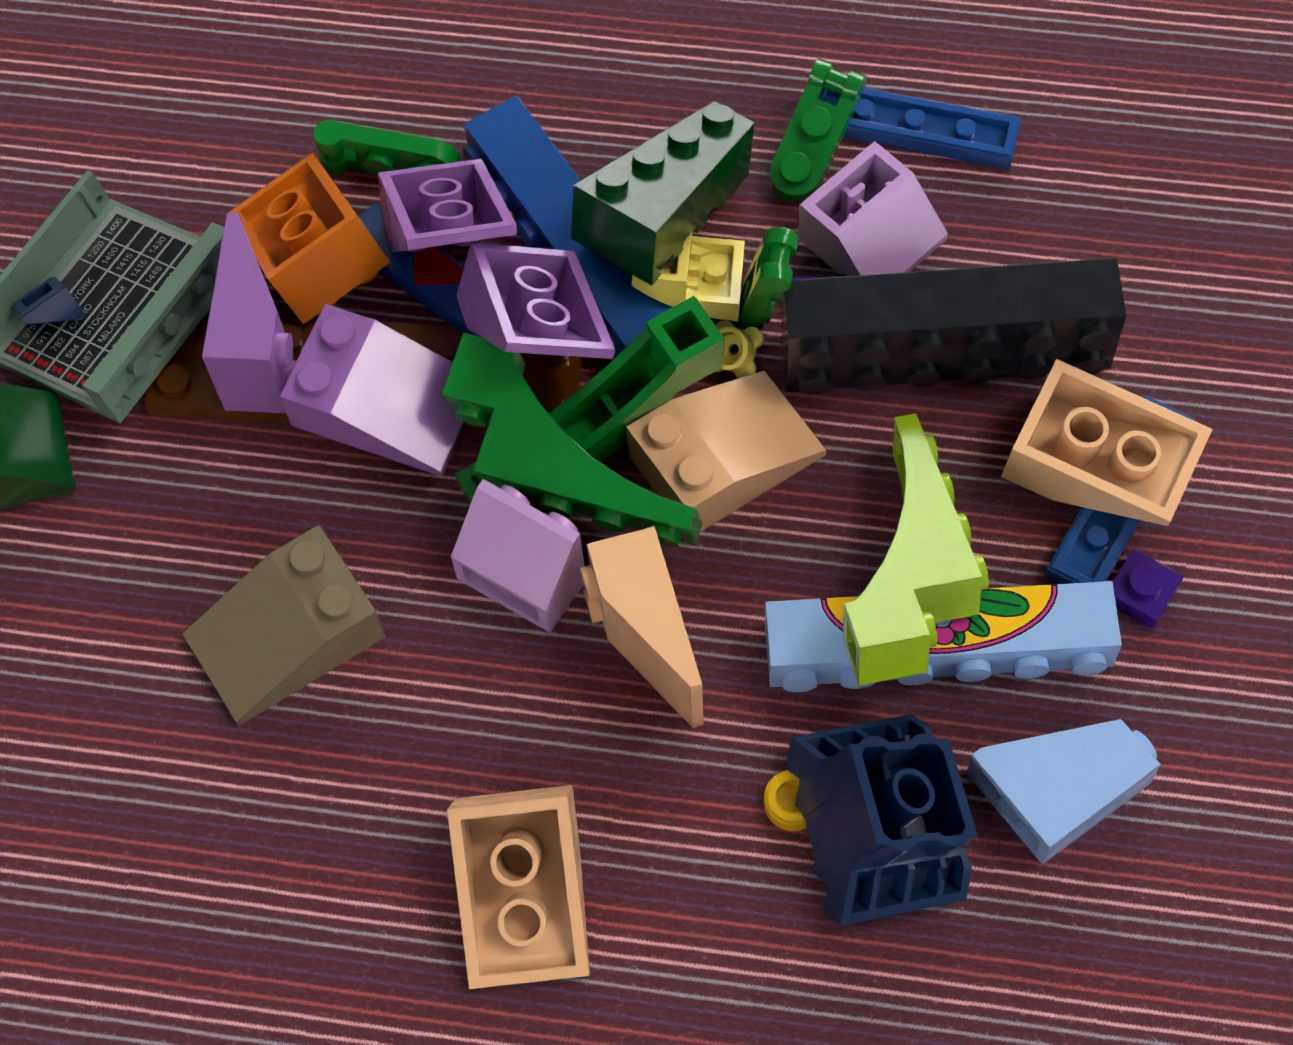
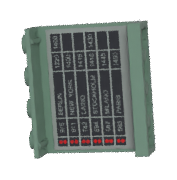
(132, 278)

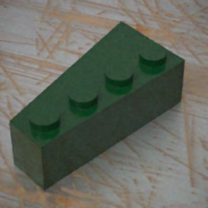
(662, 190)

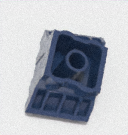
(883, 817)

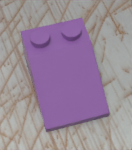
(442, 206)
(531, 302)
(244, 335)
(373, 391)

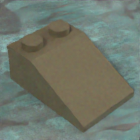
(283, 626)

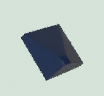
(47, 304)

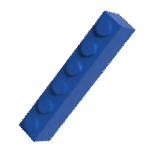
(539, 193)

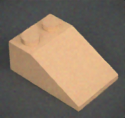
(722, 445)
(1105, 448)
(641, 617)
(519, 886)

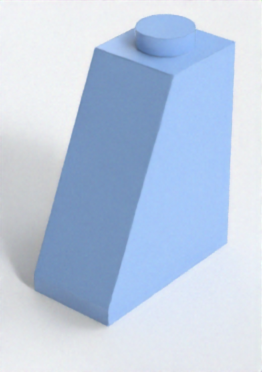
(1063, 781)

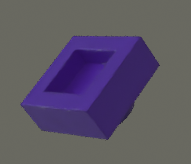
(1145, 588)

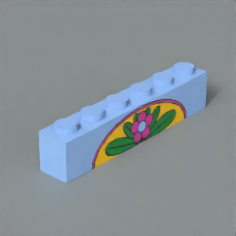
(1015, 632)

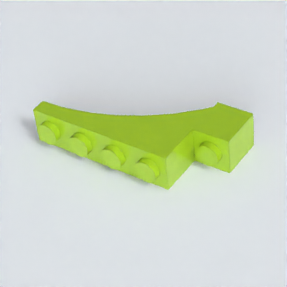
(925, 574)

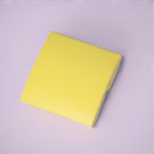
(704, 269)

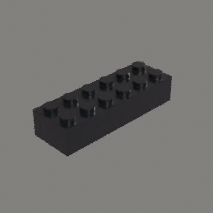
(951, 325)

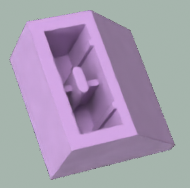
(871, 217)
(519, 555)

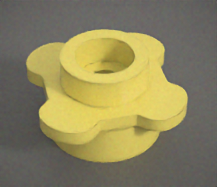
(747, 341)

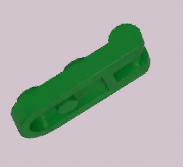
(815, 132)
(376, 149)
(767, 277)

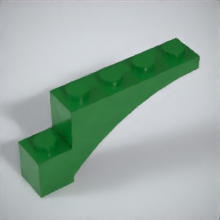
(657, 364)
(540, 460)

